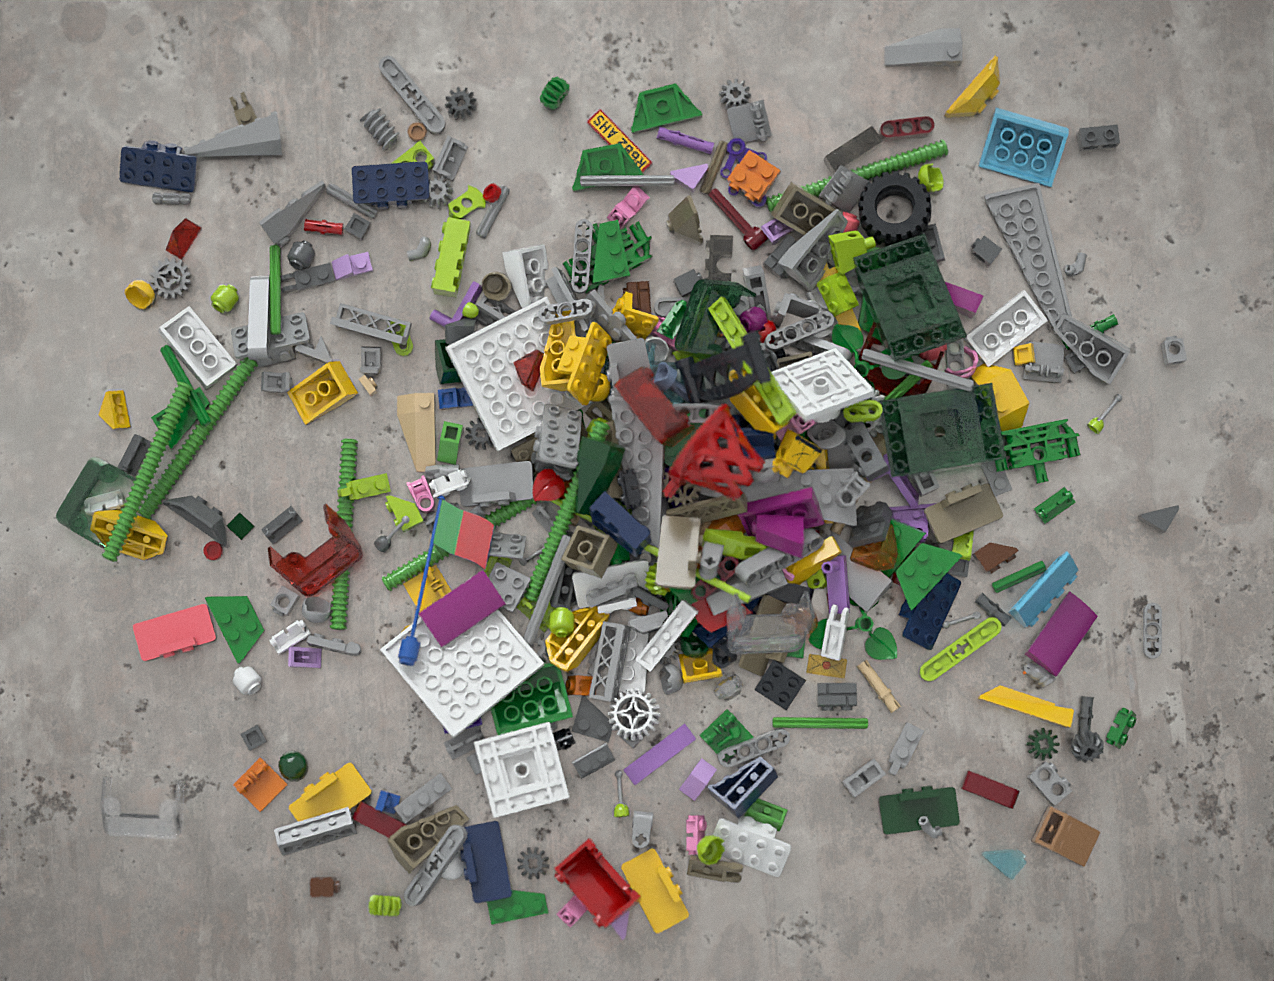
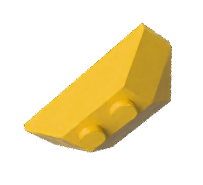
(977, 93)
(1009, 396)
(754, 408)
(145, 537)
(571, 650)

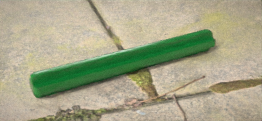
(180, 376)

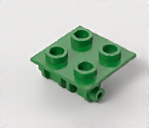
(720, 729)

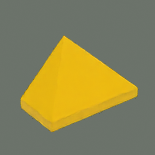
(114, 410)

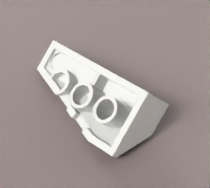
(527, 272)

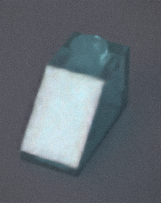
(1006, 861)

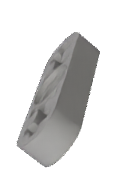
(553, 319)
(1147, 616)

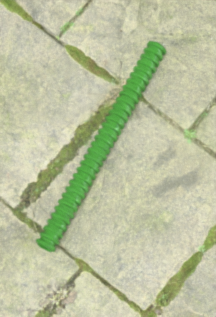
(877, 168)
(197, 437)
(147, 470)
(345, 511)
(560, 526)
(418, 564)

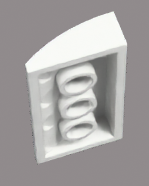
(1005, 328)
(197, 347)

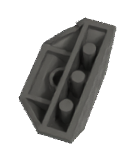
(201, 516)
(564, 591)

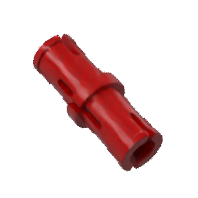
(323, 227)

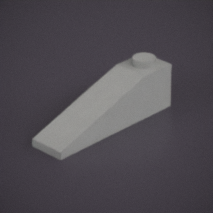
(933, 48)
(1095, 349)
(720, 600)

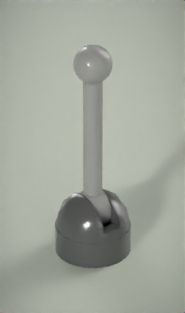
(383, 542)

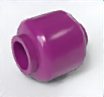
(753, 319)

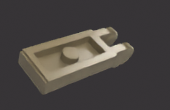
(246, 114)
(715, 871)

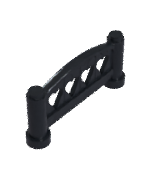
(750, 352)

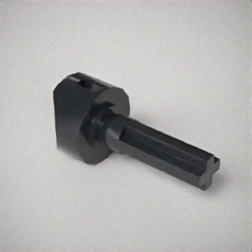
(721, 653)

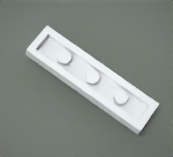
(666, 635)

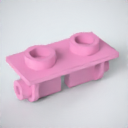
(697, 825)

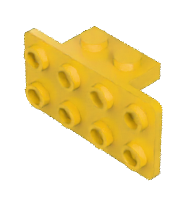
(584, 361)
(332, 793)
(658, 894)

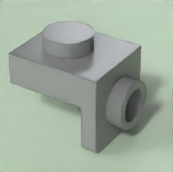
(370, 360)
(275, 382)

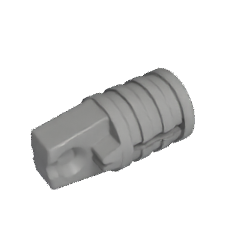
(437, 471)

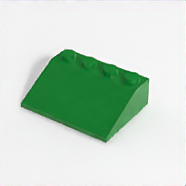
(533, 702)

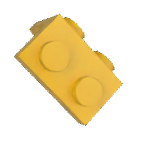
(637, 321)

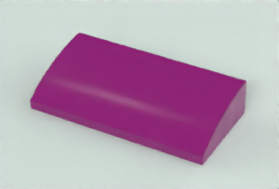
(794, 503)
(462, 608)
(1061, 634)

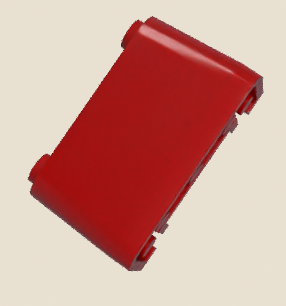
(596, 884)

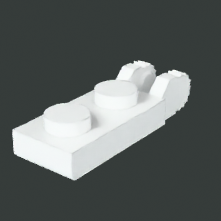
(835, 634)

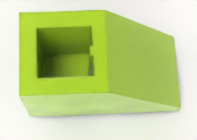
(404, 508)

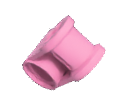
(421, 491)

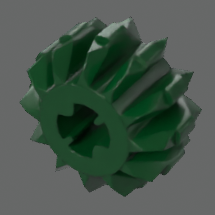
(1036, 746)

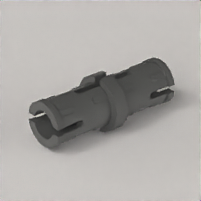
(993, 609)
(1085, 714)

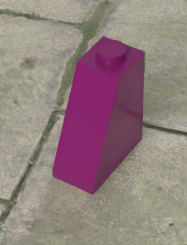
(964, 300)
(780, 533)

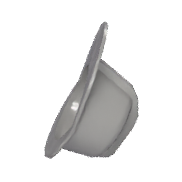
(826, 434)

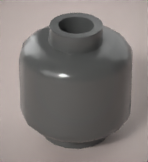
(301, 255)

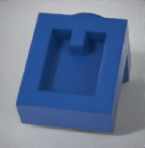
(387, 802)

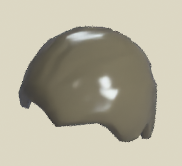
(496, 286)

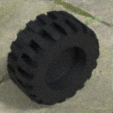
(894, 186)

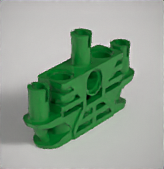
(633, 257)
(1048, 452)

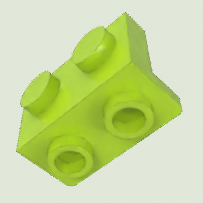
(837, 294)

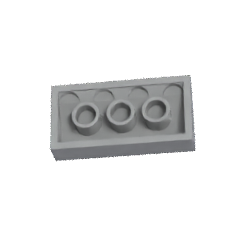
(864, 584)

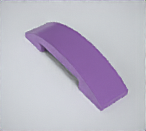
(659, 754)

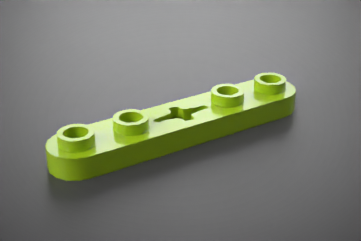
(975, 637)

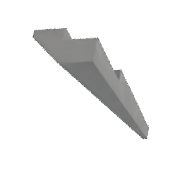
(251, 139)

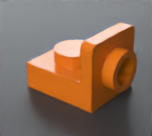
(578, 685)

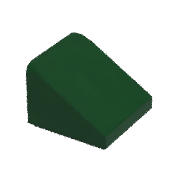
(240, 526)

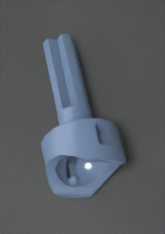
(666, 379)

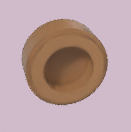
(417, 132)

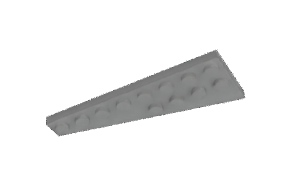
(1027, 231)
(647, 459)
(824, 483)

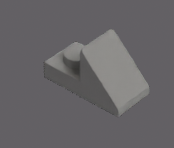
(320, 353)

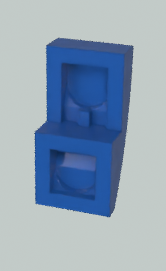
(454, 398)

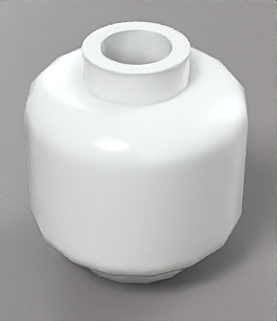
(247, 680)

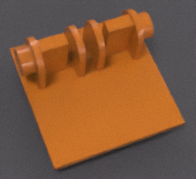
(260, 784)

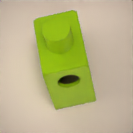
(846, 247)

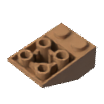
(1066, 836)

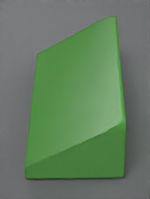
(767, 813)

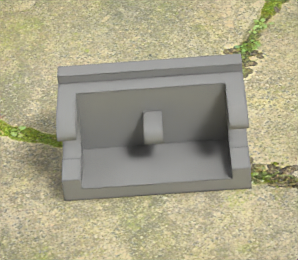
(450, 158)

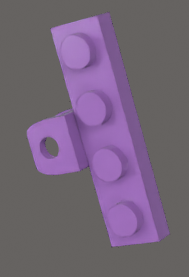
(913, 517)

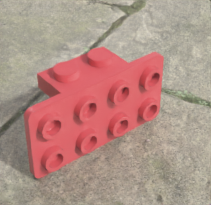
(174, 632)

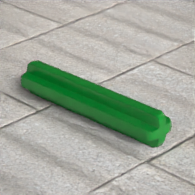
(1019, 576)

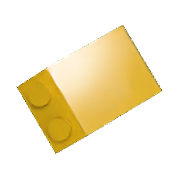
(322, 391)

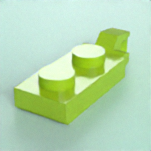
(366, 487)

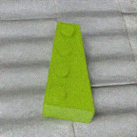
(451, 257)

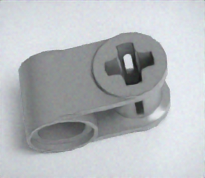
(854, 488)
(710, 560)
(642, 825)

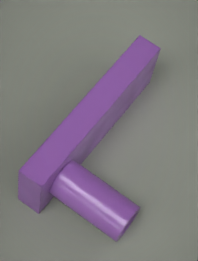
(471, 296)
(904, 486)
(837, 582)

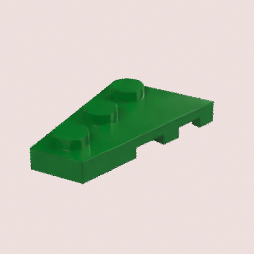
(610, 254)
(186, 421)
(906, 540)
(518, 906)

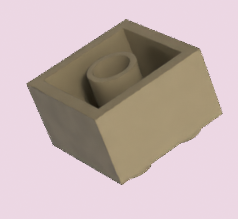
(589, 551)

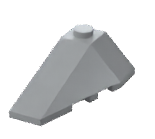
(283, 223)
(809, 254)

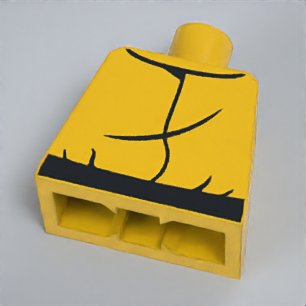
(797, 453)

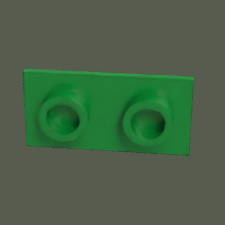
(673, 320)
(1054, 505)
(1119, 735)

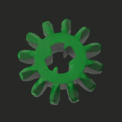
(554, 93)

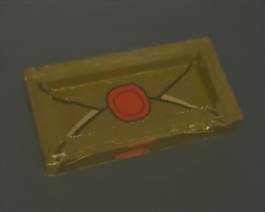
(825, 666)

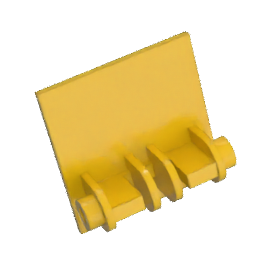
(434, 589)

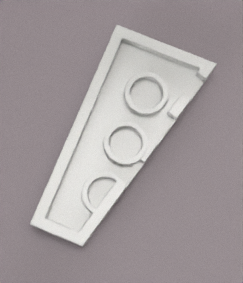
(634, 674)

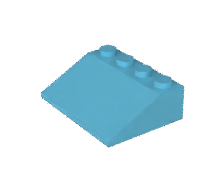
(1023, 147)
(1047, 587)

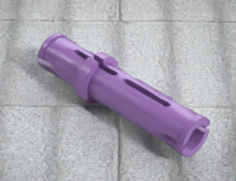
(685, 140)

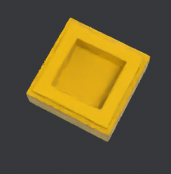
(1024, 354)

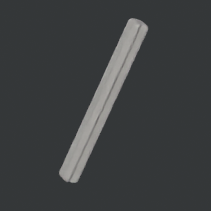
(629, 180)

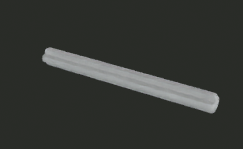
(918, 370)
(546, 592)

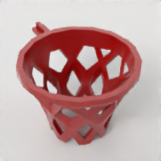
(706, 448)

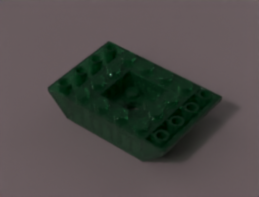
(911, 273)
(969, 426)

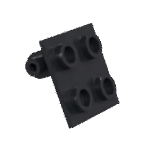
(780, 684)

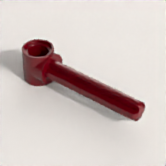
(753, 236)

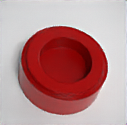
(491, 193)
(213, 550)

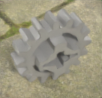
(168, 286)

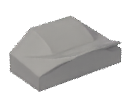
(649, 623)

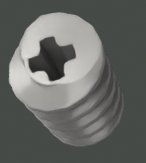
(380, 129)

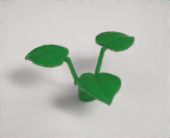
(853, 339)
(878, 646)

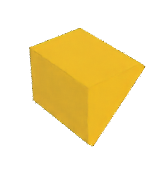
(698, 668)

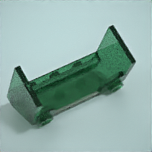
(698, 326)
(70, 510)

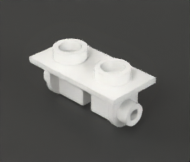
(443, 487)
(106, 501)
(297, 632)

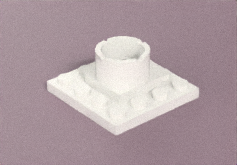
(822, 386)
(500, 764)

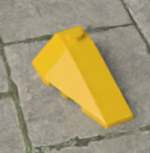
(553, 351)

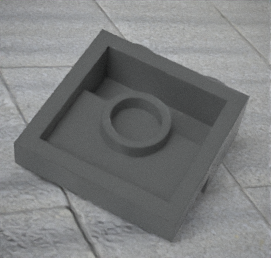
(871, 524)

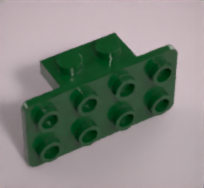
(903, 810)

